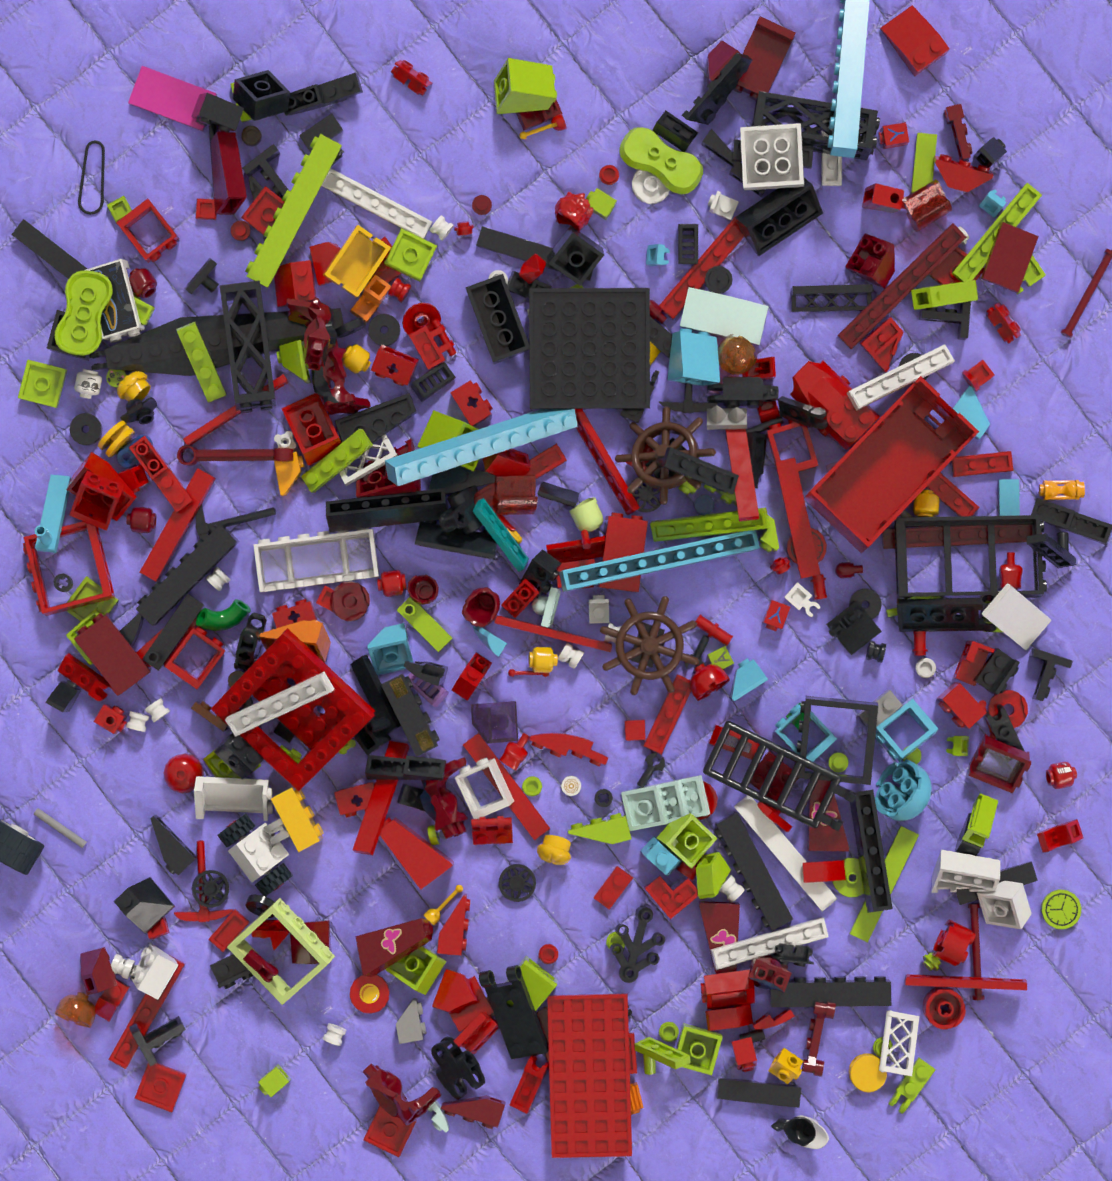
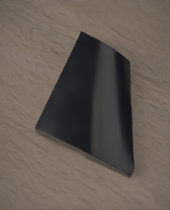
(428, 671)

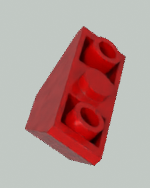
(961, 174)

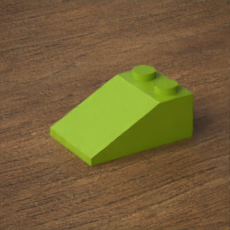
(418, 969)

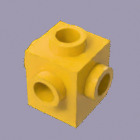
(786, 1066)

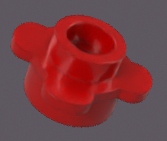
(780, 565)

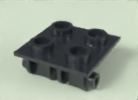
(853, 627)

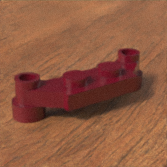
(821, 1012)

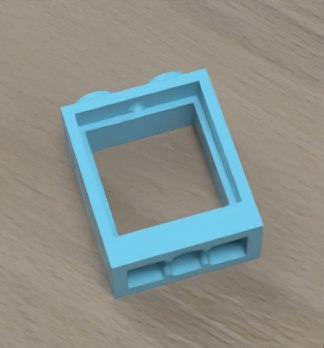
(919, 716)
(819, 748)

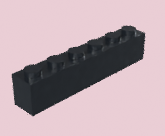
(386, 510)
(187, 574)
(870, 852)
(753, 870)
(839, 991)

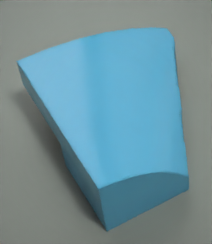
(971, 409)
(492, 642)

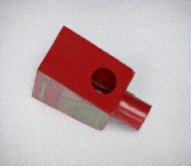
(883, 198)

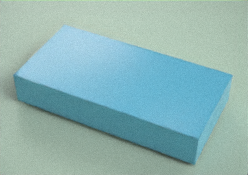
(1008, 497)

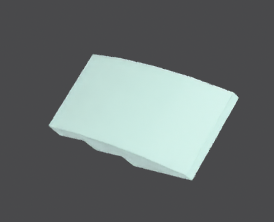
(723, 315)
(665, 802)

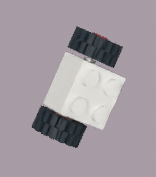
(256, 854)

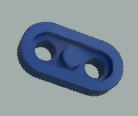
(125, 449)

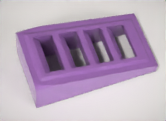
(437, 699)

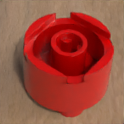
(953, 943)
(944, 1019)

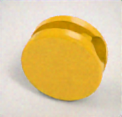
(116, 437)
(865, 1073)

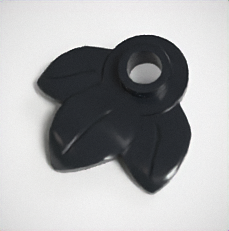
(140, 411)

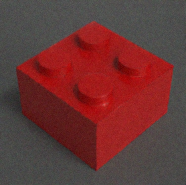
(961, 705)

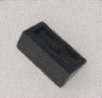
(674, 131)
(558, 494)

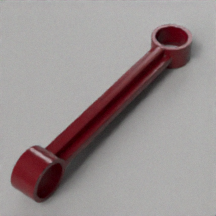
(275, 454)

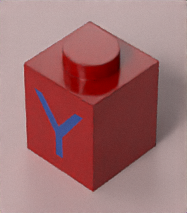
(893, 135)
(775, 615)

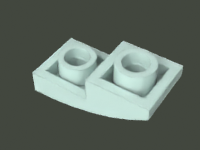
(439, 1117)

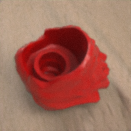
(573, 210)

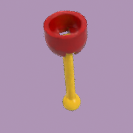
(557, 123)

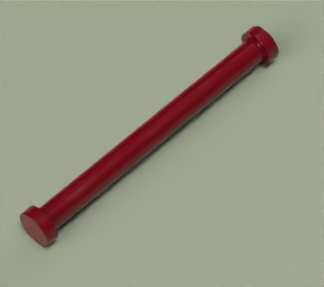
(1088, 294)
(976, 948)

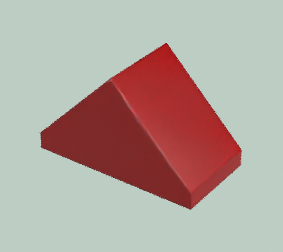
(763, 368)

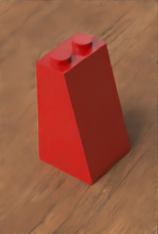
(415, 853)

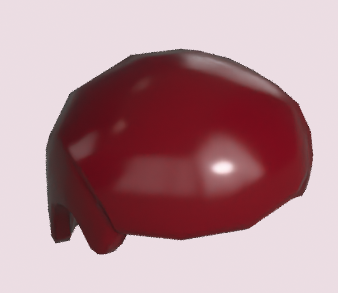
(423, 589)

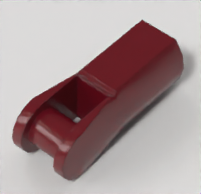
(261, 966)

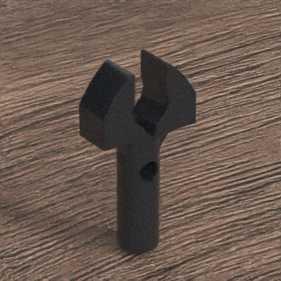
(699, 650)
(650, 769)

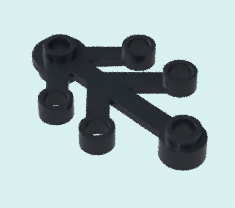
(636, 948)

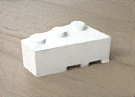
(965, 872)

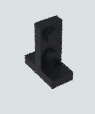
(261, 161)
(950, 316)
(1048, 671)
(156, 1037)

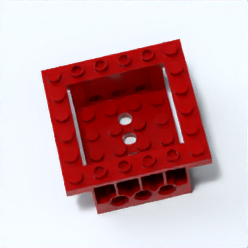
(321, 732)

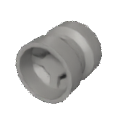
(274, 827)

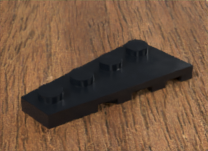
(718, 90)
(377, 419)

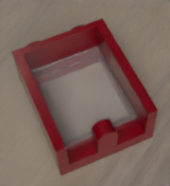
(999, 764)

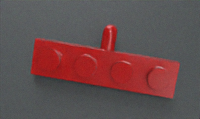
(578, 549)

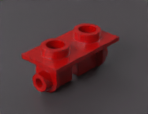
(418, 80)
(1008, 328)

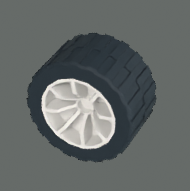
(18, 848)

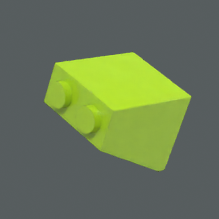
(524, 87)
(443, 427)
(537, 980)

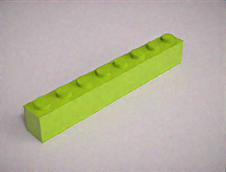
(293, 211)

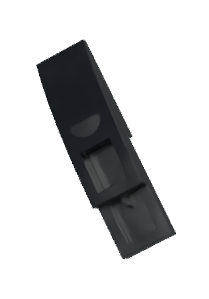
(323, 94)

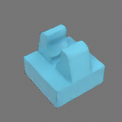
(992, 203)
(655, 255)

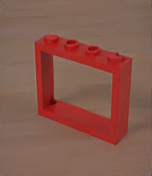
(101, 563)

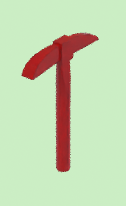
(204, 914)

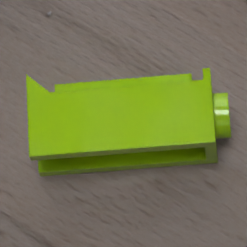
(981, 820)

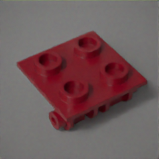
(779, 780)

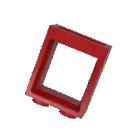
(135, 215)
(777, 428)
(82, 509)
(184, 674)
(728, 989)

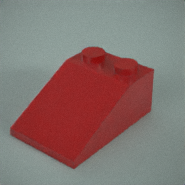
(915, 40)
(312, 428)
(101, 467)

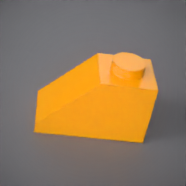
(288, 473)

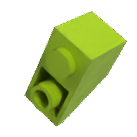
(711, 875)

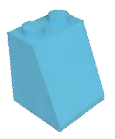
(694, 358)

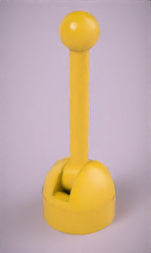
(433, 915)

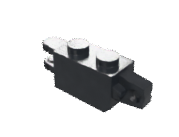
(743, 392)

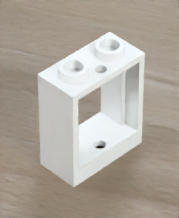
(468, 792)

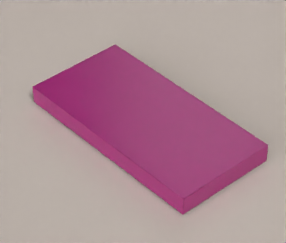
(166, 96)

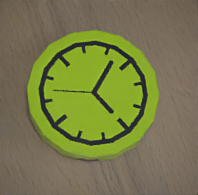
(1061, 909)

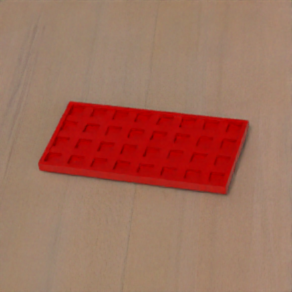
(589, 1075)

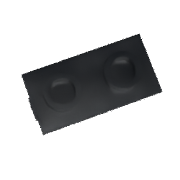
(799, 957)

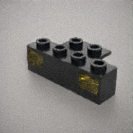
(410, 715)

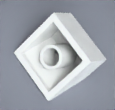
(1006, 905)

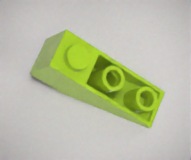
(944, 294)
(608, 831)

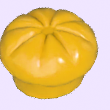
(134, 386)
(554, 850)

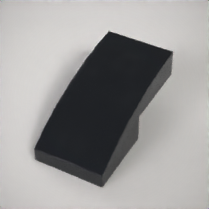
(519, 286)
(410, 797)

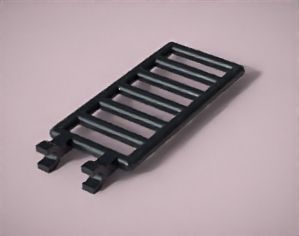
(834, 787)

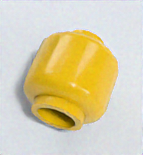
(356, 358)
(926, 504)
(542, 659)

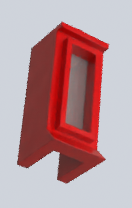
(732, 741)

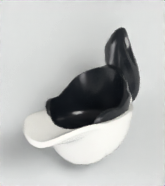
(803, 1131)

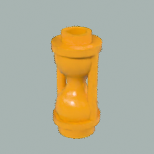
(1072, 490)

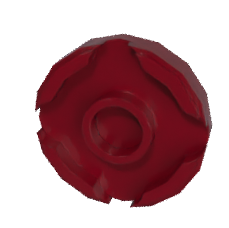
(349, 601)

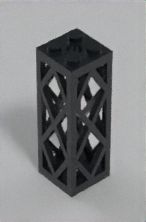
(816, 112)
(254, 397)

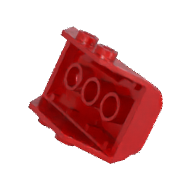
(823, 388)

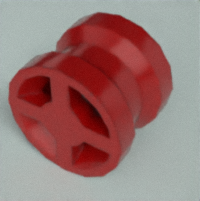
(399, 290)

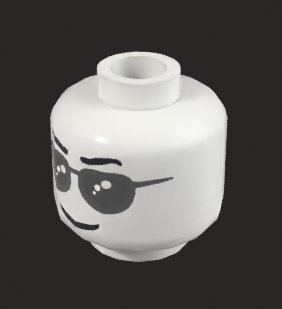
(88, 383)

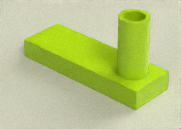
(424, 624)
(658, 1051)

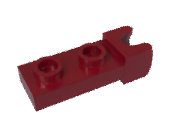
(954, 116)

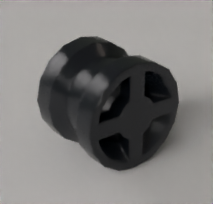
(876, 651)

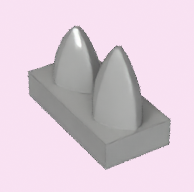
(726, 418)

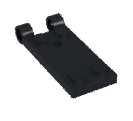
(943, 615)
(518, 1021)

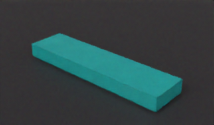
(500, 534)

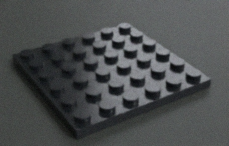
(589, 348)

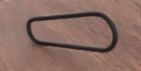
(102, 178)

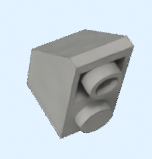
(409, 1024)

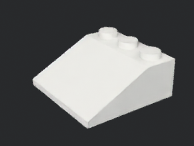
(772, 157)

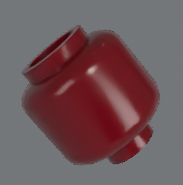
(142, 282)
(141, 520)

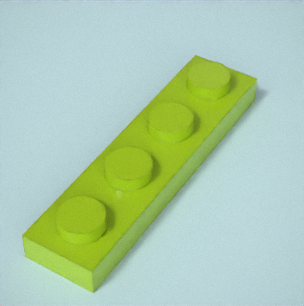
(201, 362)
(336, 460)

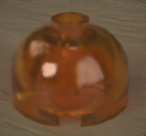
(736, 355)
(77, 1009)

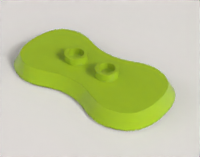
(674, 168)
(86, 298)

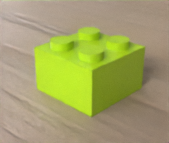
(701, 1046)

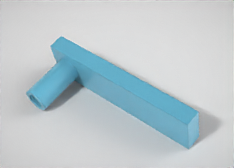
(53, 514)

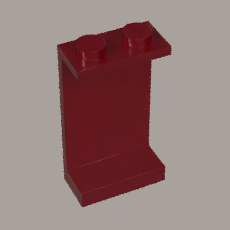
(767, 50)
(111, 653)

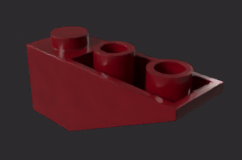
(482, 1109)

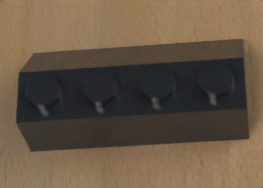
(778, 216)
(498, 318)
(473, 543)

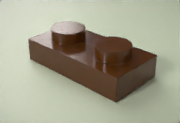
(205, 711)

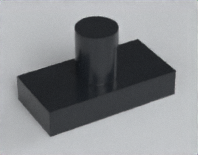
(203, 278)

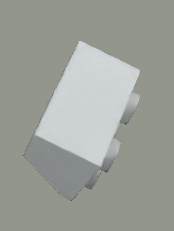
(153, 971)

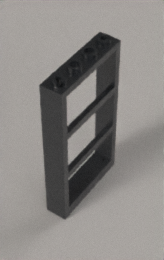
(901, 523)

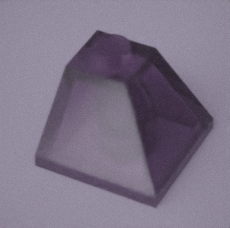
(495, 721)

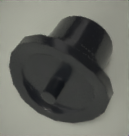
(718, 279)

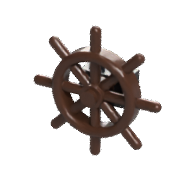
(664, 478)
(649, 645)

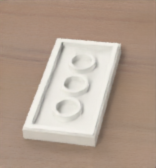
(1016, 616)

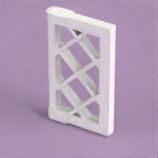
(361, 472)
(912, 1035)

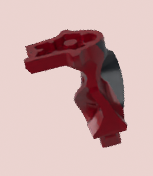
(320, 335)
(336, 399)

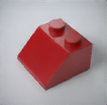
(295, 282)

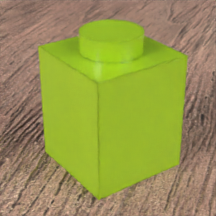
(601, 202)
(273, 1081)

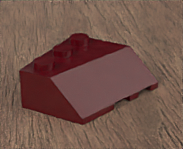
(377, 482)

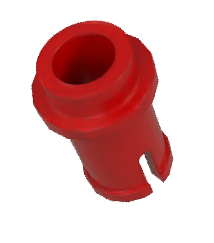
(819, 586)
(919, 643)

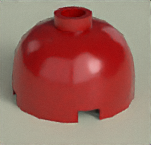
(706, 680)
(181, 773)

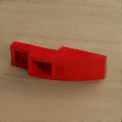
(161, 474)
(561, 743)

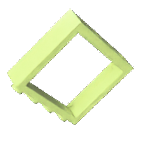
(301, 932)

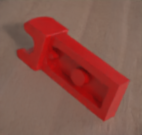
(84, 677)
(529, 1085)

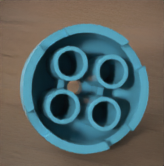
(908, 799)

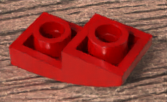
(520, 598)

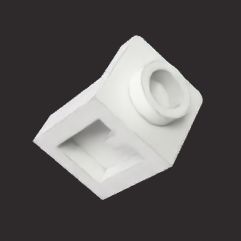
(722, 205)
(598, 609)

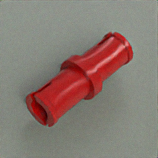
(713, 630)

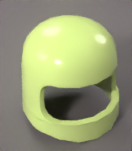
(587, 515)

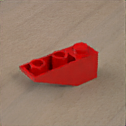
(451, 934)

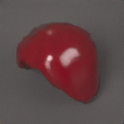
(481, 607)

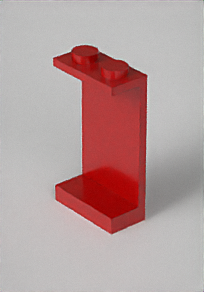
(624, 539)

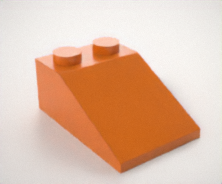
(311, 633)

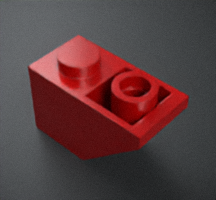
(471, 676)
(744, 1054)

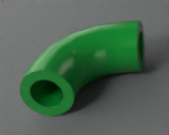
(223, 619)

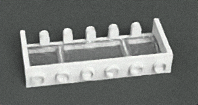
(316, 559)

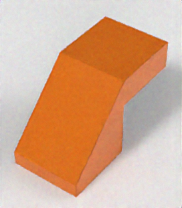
(371, 298)

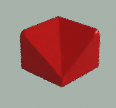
(532, 268)

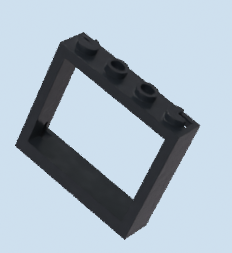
(872, 707)

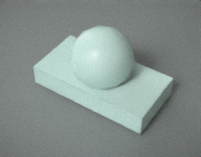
(547, 606)

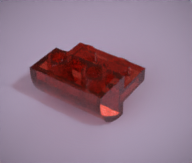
(926, 205)
(515, 495)

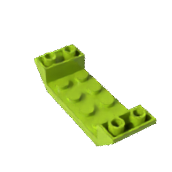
(768, 539)

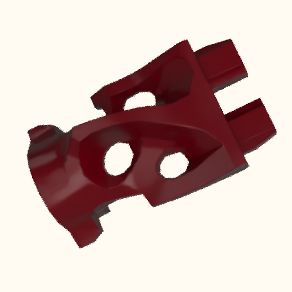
(388, 1093)

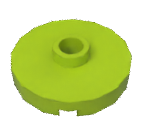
(847, 887)

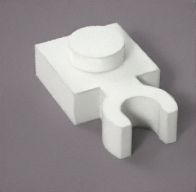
(799, 598)

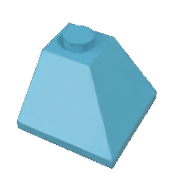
(390, 649)
(746, 678)

